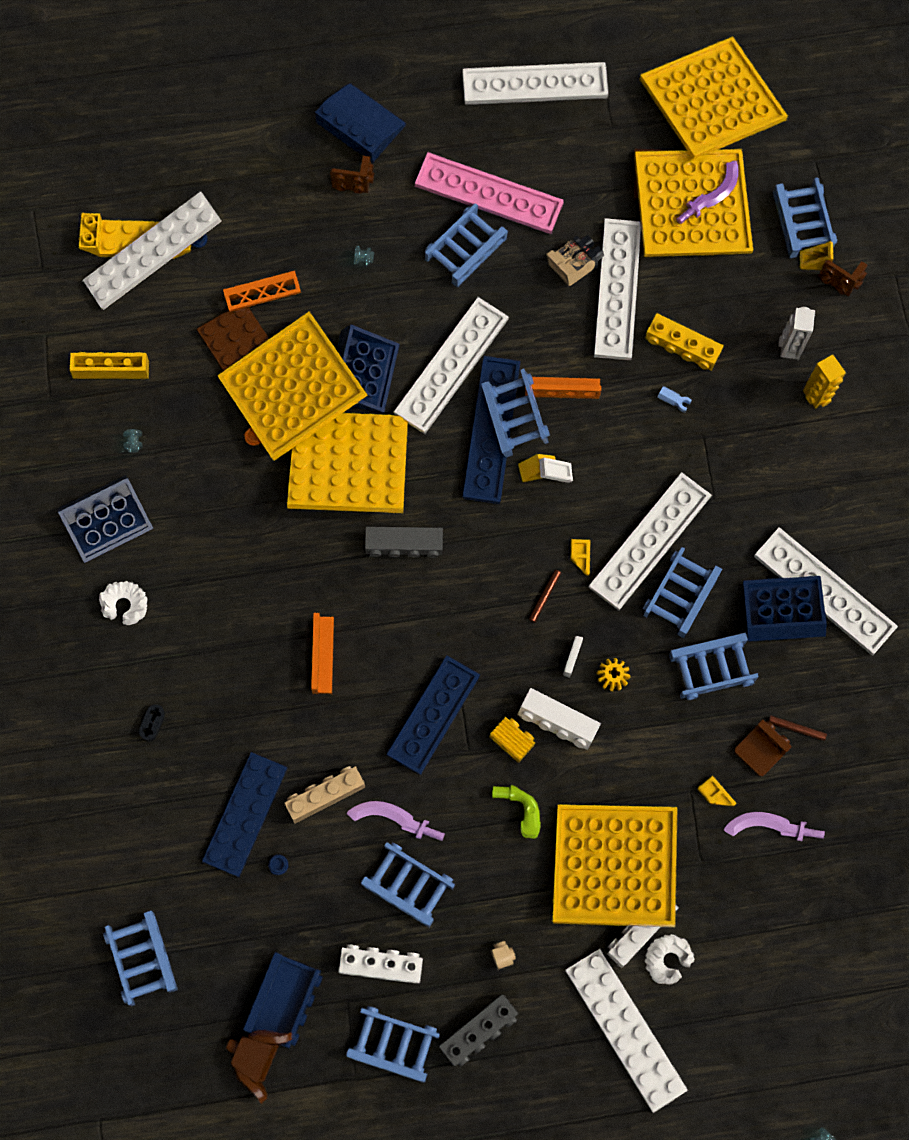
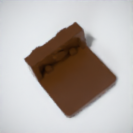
(354, 181)
(842, 280)
(763, 748)

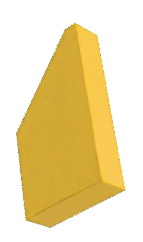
(581, 554)
(715, 793)

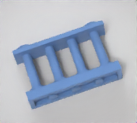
(786, 213)
(471, 261)
(496, 409)
(692, 608)
(717, 647)
(390, 894)
(160, 962)
(397, 1064)

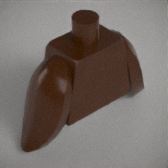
(254, 1058)

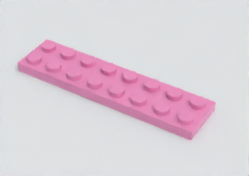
(489, 193)

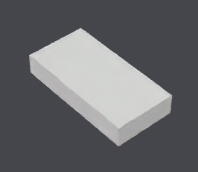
(555, 470)
(572, 656)

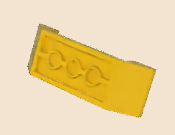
(110, 237)

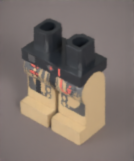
(575, 259)

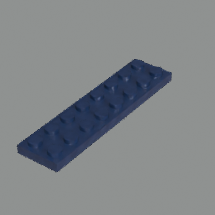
(486, 460)

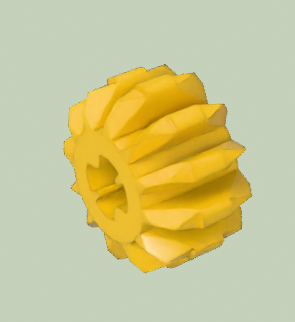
(606, 675)

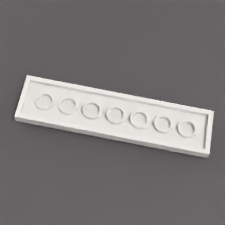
(535, 83)
(152, 250)
(617, 289)
(451, 365)
(650, 541)
(841, 602)
(626, 1030)

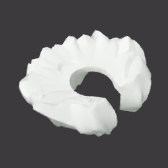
(124, 590)
(659, 949)

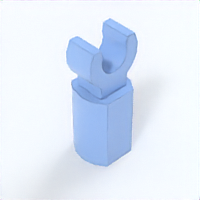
(673, 398)

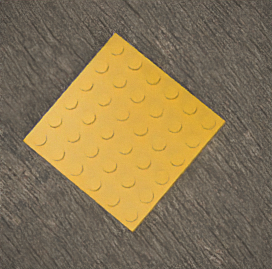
(713, 97)
(671, 180)
(292, 385)
(351, 465)
(615, 865)

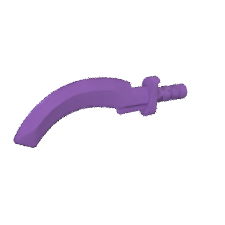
(715, 196)

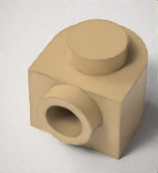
(502, 955)

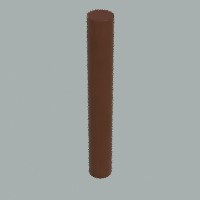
(545, 595)
(797, 728)

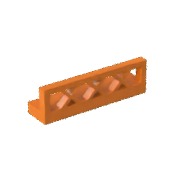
(261, 287)
(566, 387)
(322, 654)

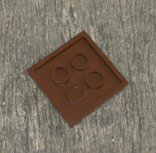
(232, 336)

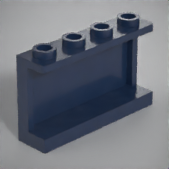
(284, 998)

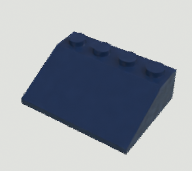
(359, 121)
(371, 362)
(105, 518)
(784, 608)

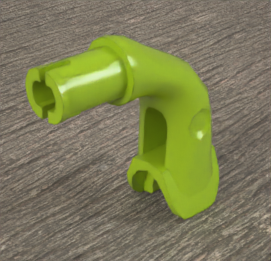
(531, 823)

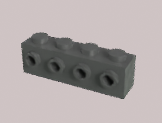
(404, 541)
(478, 1030)

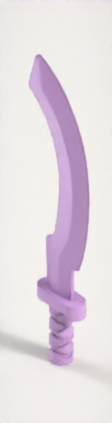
(396, 814)
(772, 821)

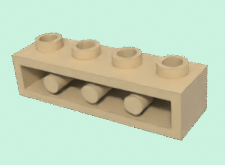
(322, 796)

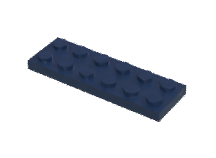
(433, 715)
(245, 815)

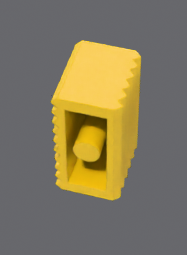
(512, 739)

